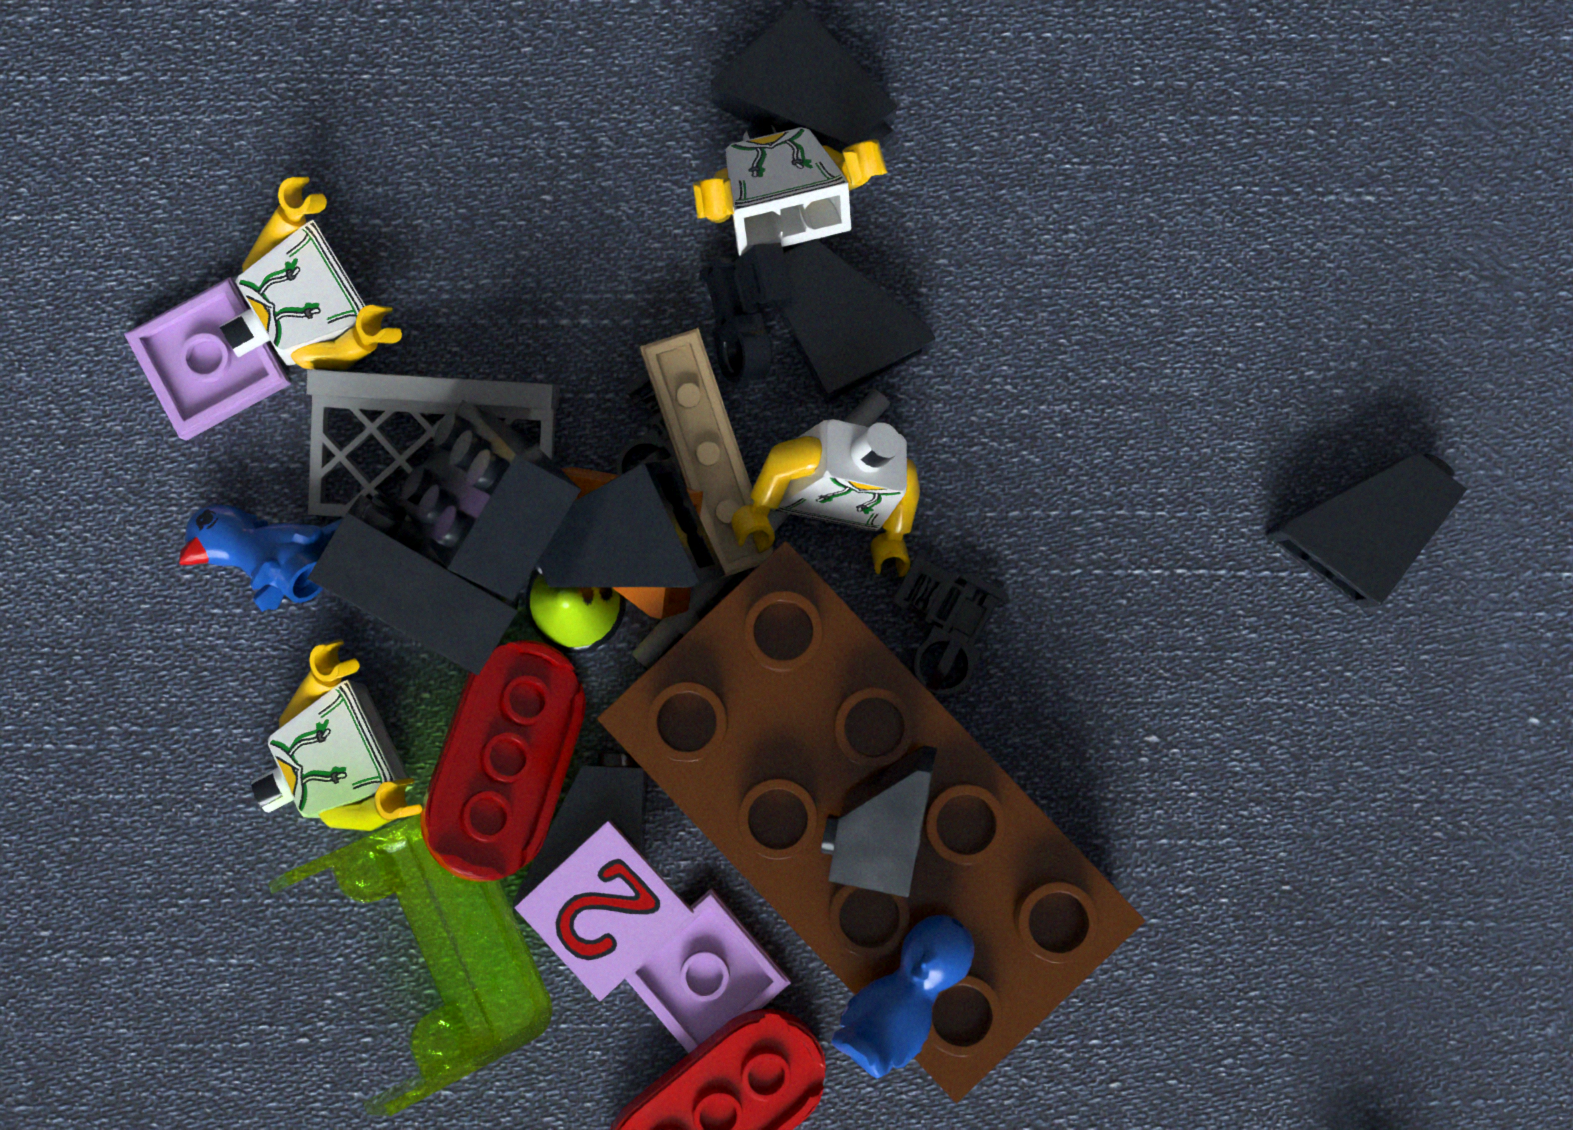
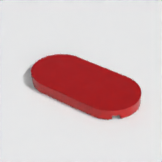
(503, 762)
(747, 1076)

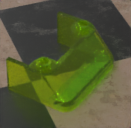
(470, 947)

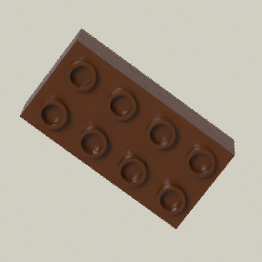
(787, 710)

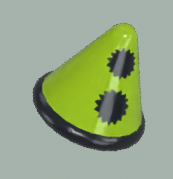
(573, 616)

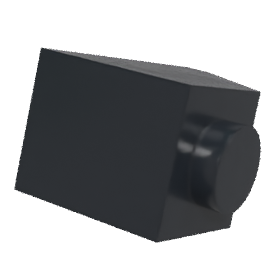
(881, 827)

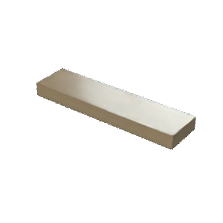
(703, 442)

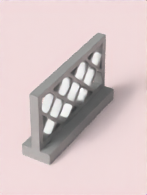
(414, 395)

